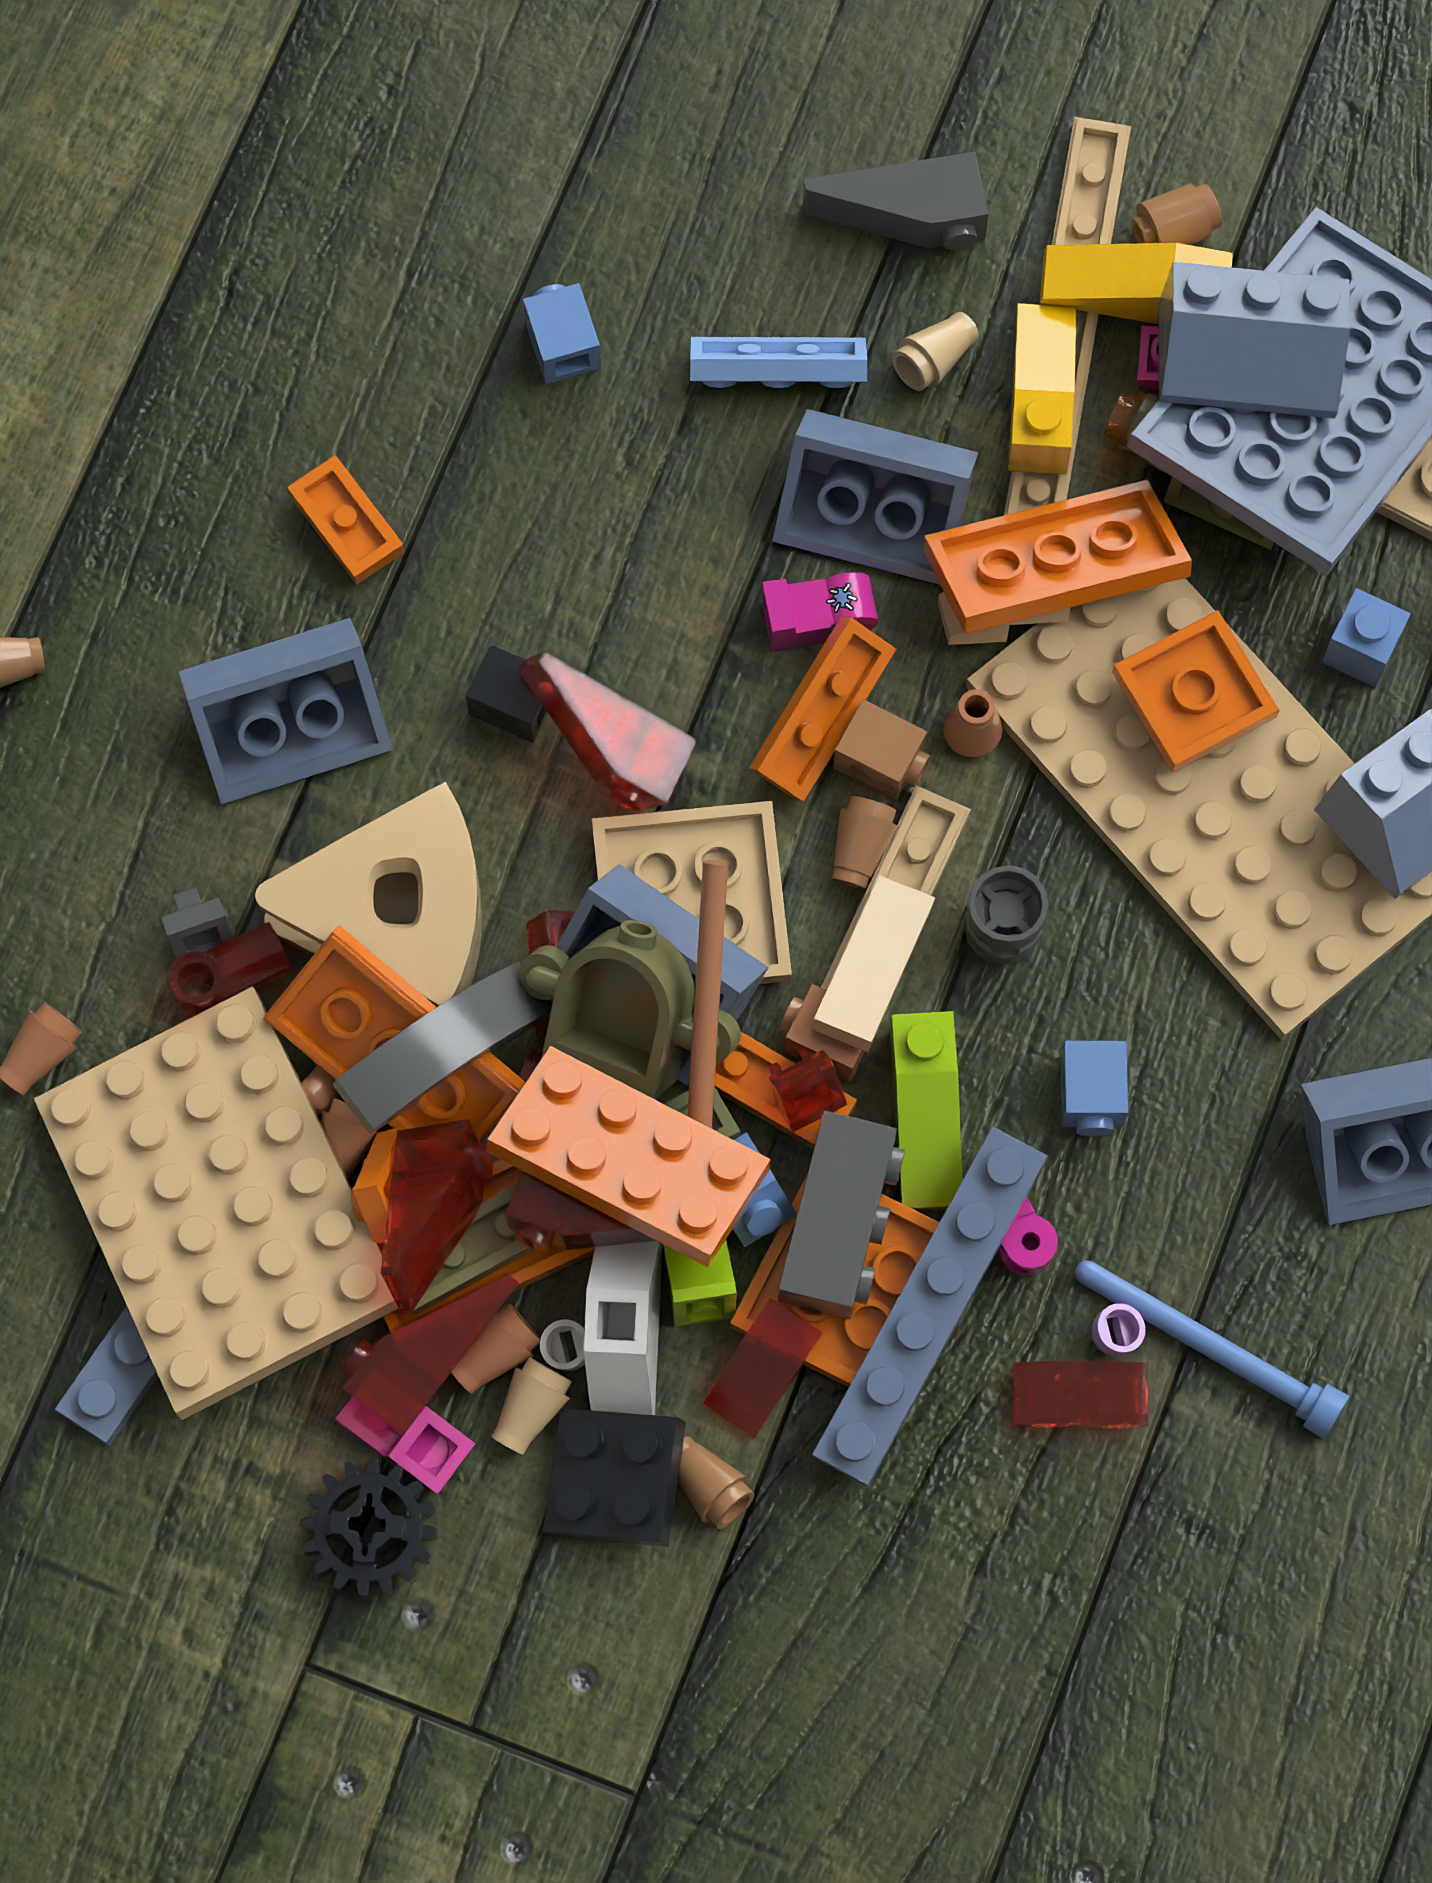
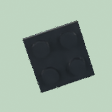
(614, 1477)

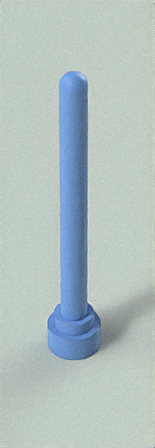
(1315, 1404)

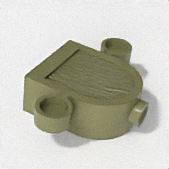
(622, 1005)

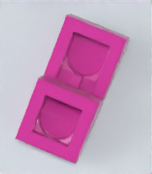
(426, 1451)

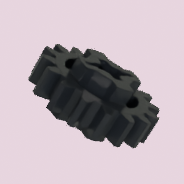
(340, 1528)

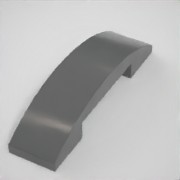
(440, 1046)

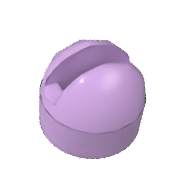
(1127, 1328)

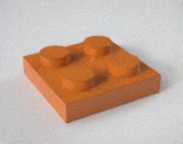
(1195, 691)

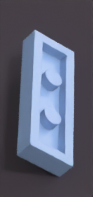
(778, 360)

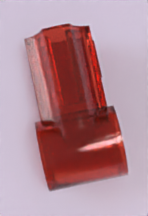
(234, 966)

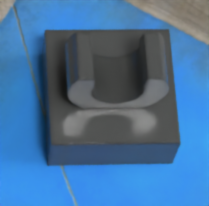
(196, 924)

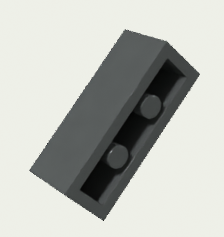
(840, 1215)

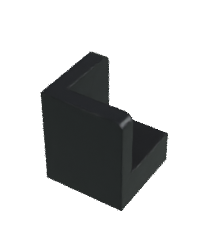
(503, 696)

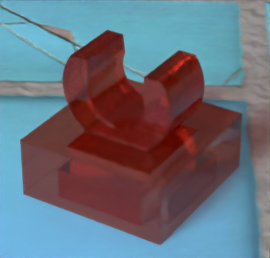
(807, 1089)

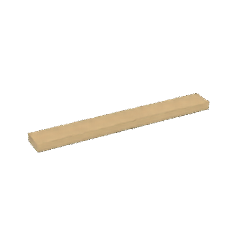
(1083, 217)

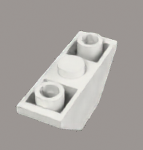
(623, 1327)

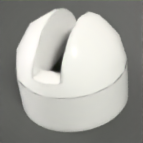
(554, 1346)

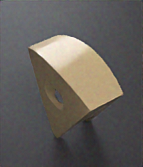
(398, 889)

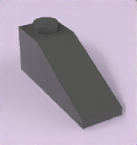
(912, 202)

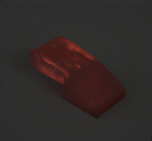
(762, 1368)
(1080, 1394)

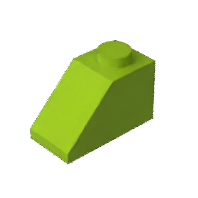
(700, 1291)

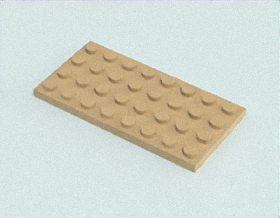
(1221, 840)

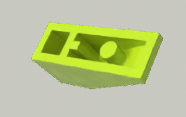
(926, 1107)

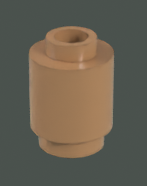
(1178, 216)

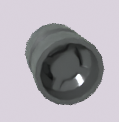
(1005, 914)

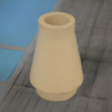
(932, 352)
(530, 1404)

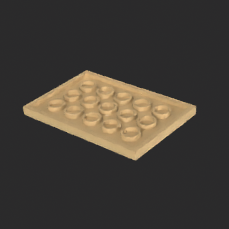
(217, 1202)

